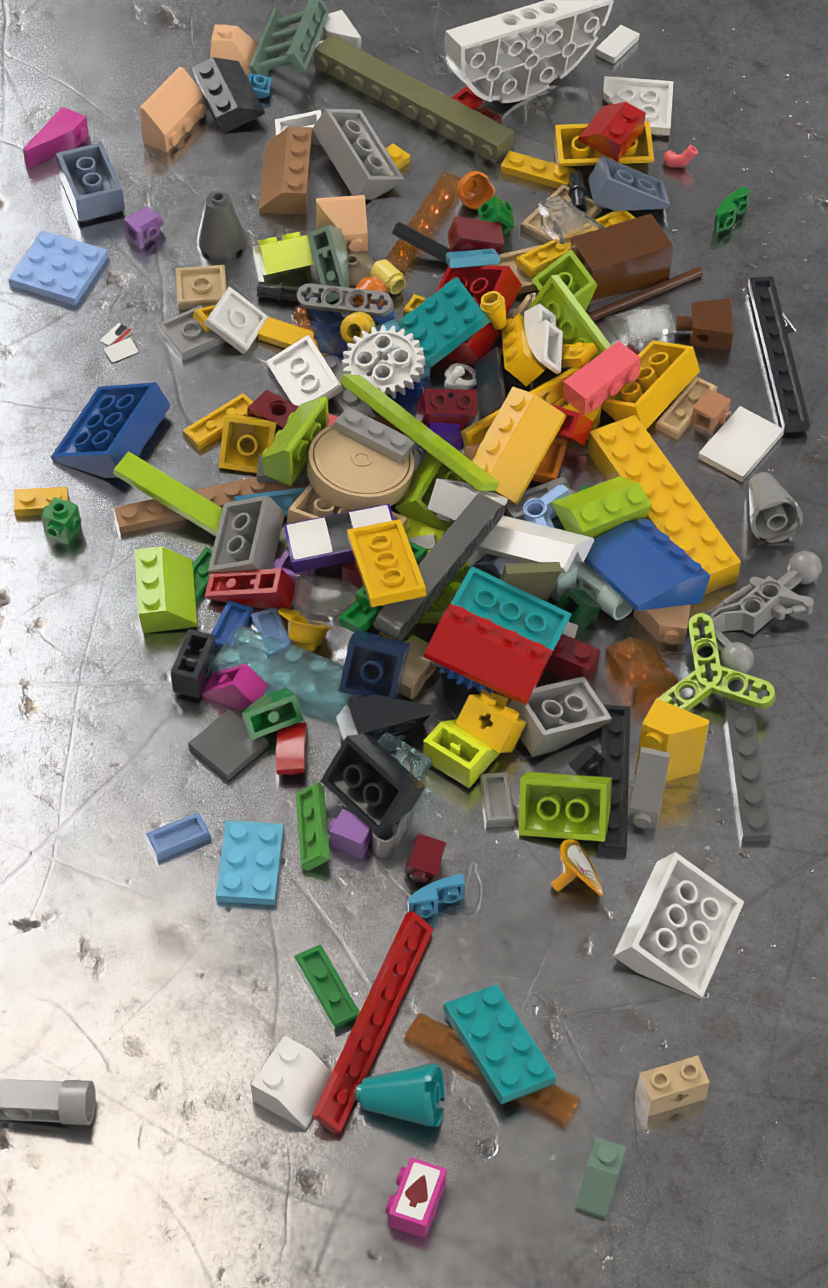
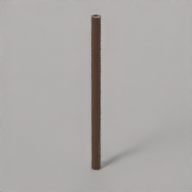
(645, 294)

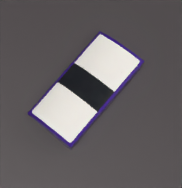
(325, 540)

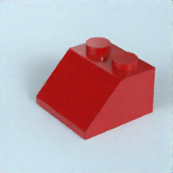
(614, 129)

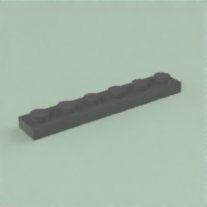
(747, 771)

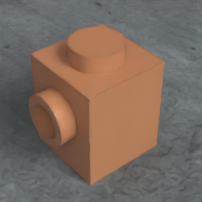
(711, 412)

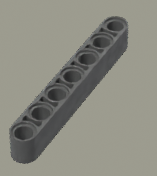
(442, 564)

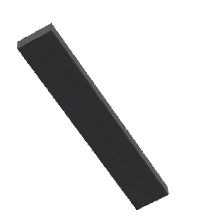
(615, 750)

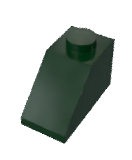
(581, 607)

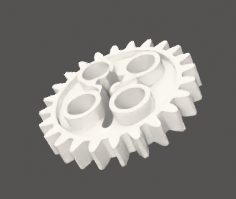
(385, 361)

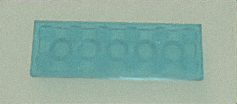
(286, 666)

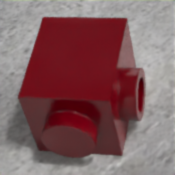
(424, 858)

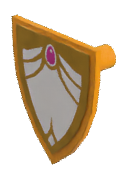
(576, 864)

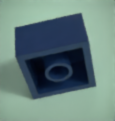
(374, 665)

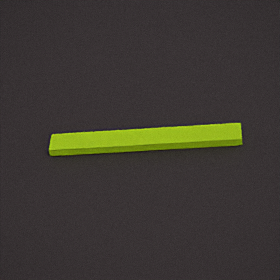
(419, 433)

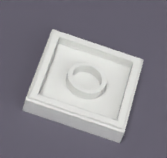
(236, 320)

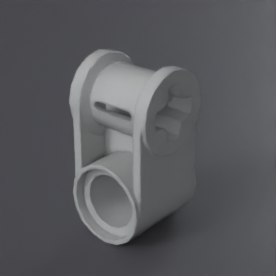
(389, 847)

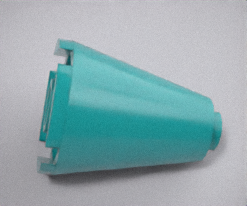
(405, 1094)

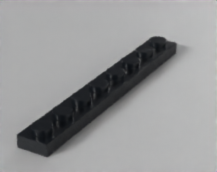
(778, 354)

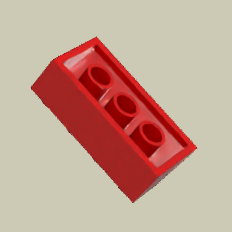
(488, 653)

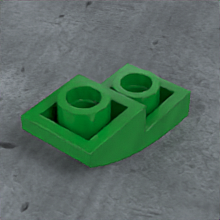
(732, 205)

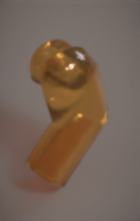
(300, 319)

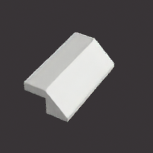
(535, 543)

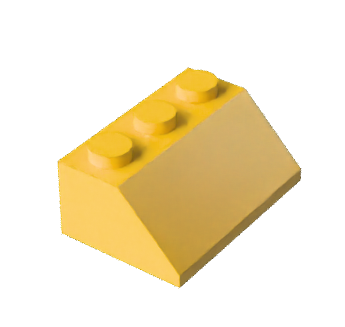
(677, 733)

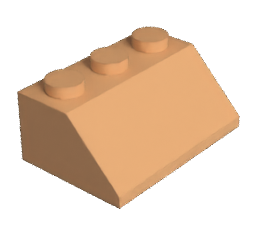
(172, 111)

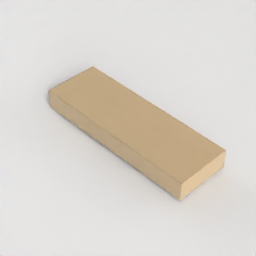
(679, 414)

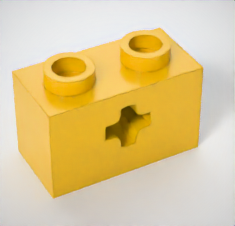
(490, 722)

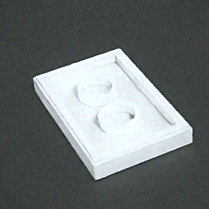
(304, 372)
(740, 444)

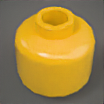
(353, 322)

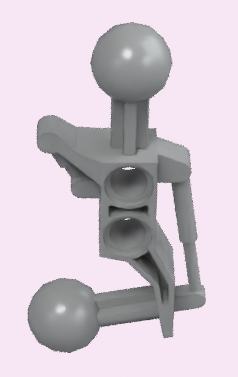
(761, 603)

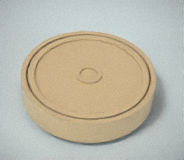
(354, 473)

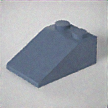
(625, 188)

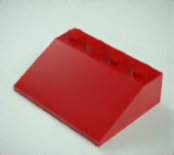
(479, 281)

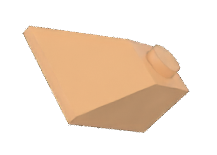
(233, 44)
(347, 214)

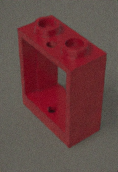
(439, 408)

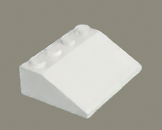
(679, 926)

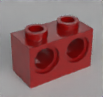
(575, 426)

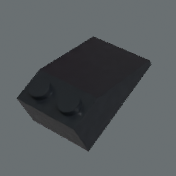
(381, 715)

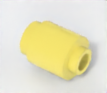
(389, 275)

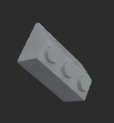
(247, 535)

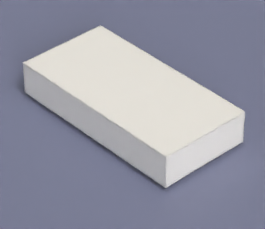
(617, 44)

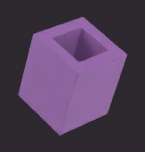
(349, 834)

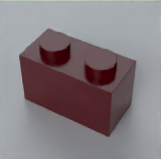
(474, 234)

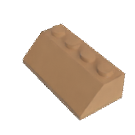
(287, 172)

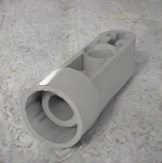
(48, 1101)

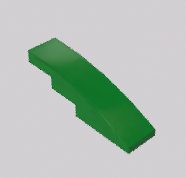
(361, 615)

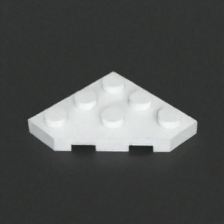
(645, 94)

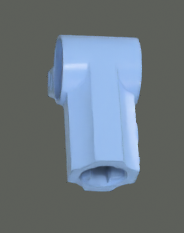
(540, 509)

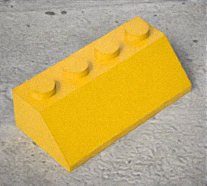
(575, 153)
(662, 377)
(518, 442)

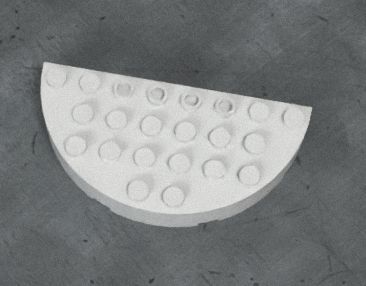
(524, 48)

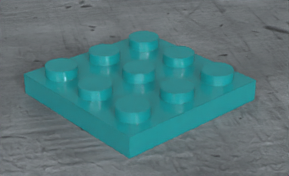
(444, 321)

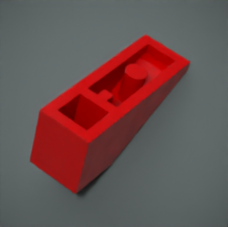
(252, 588)

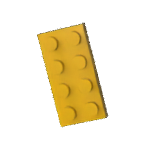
(386, 563)

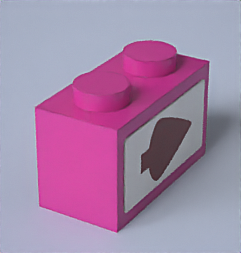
(417, 1197)

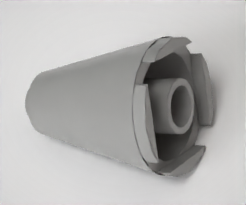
(772, 509)

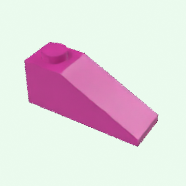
(60, 134)

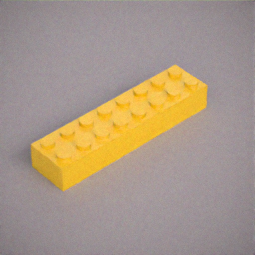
(630, 452)

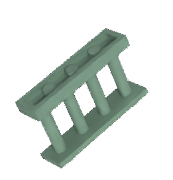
(299, 49)

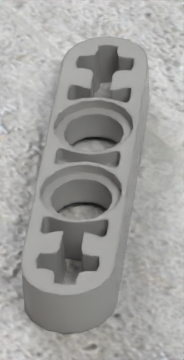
(344, 302)

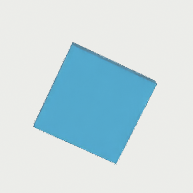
(472, 258)

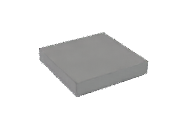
(187, 335)

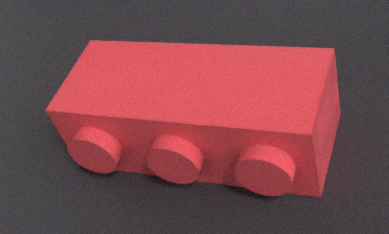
(601, 378)

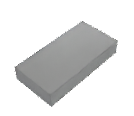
(497, 800)

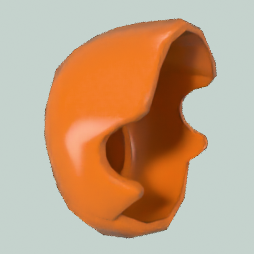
(475, 189)

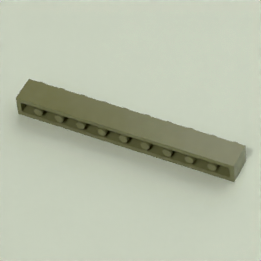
(414, 99)

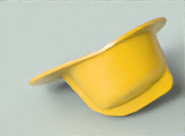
(302, 633)

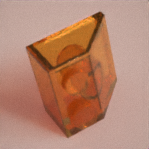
(638, 670)

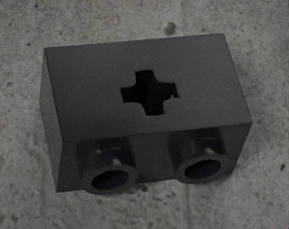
(193, 663)

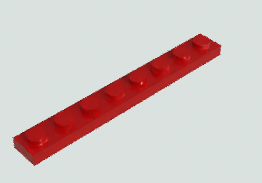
(372, 1023)

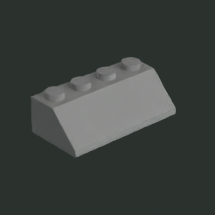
(357, 152)

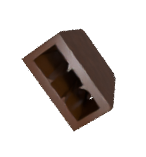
(708, 324)

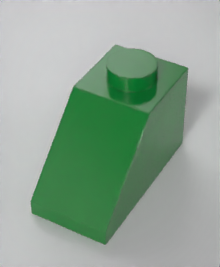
(272, 713)

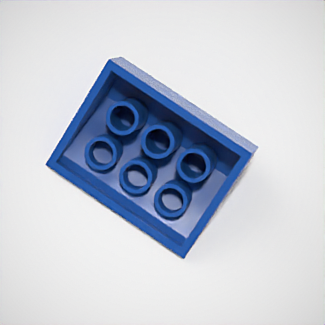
(110, 426)
(647, 567)

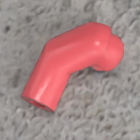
(675, 160)

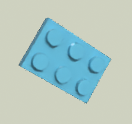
(250, 862)

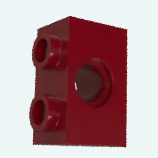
(272, 408)

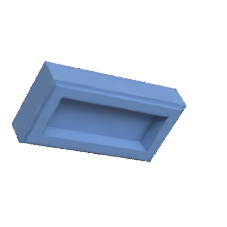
(270, 623)
(178, 836)

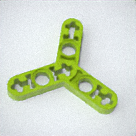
(722, 675)

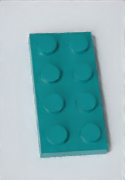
(511, 608)
(499, 1044)

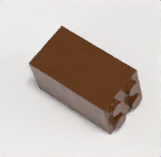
(624, 256)

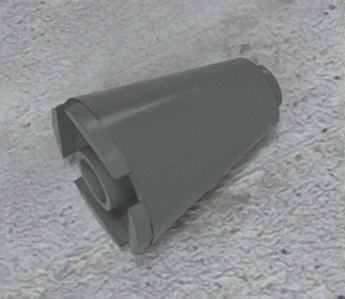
(220, 228)

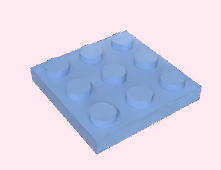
(58, 267)

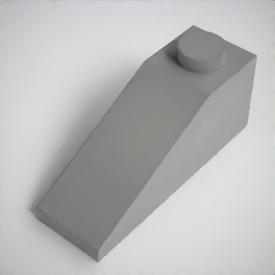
(648, 788)

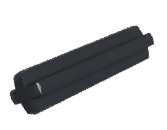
(420, 241)

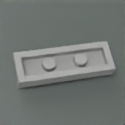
(374, 434)

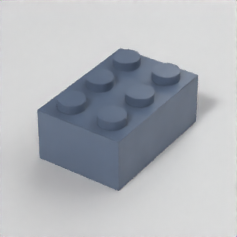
(90, 181)

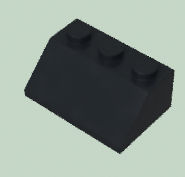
(228, 92)
(494, 382)
(372, 782)

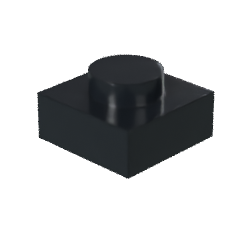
(587, 762)

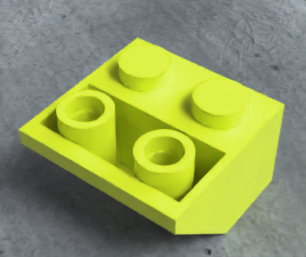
(283, 255)
(458, 752)

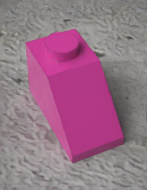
(235, 687)

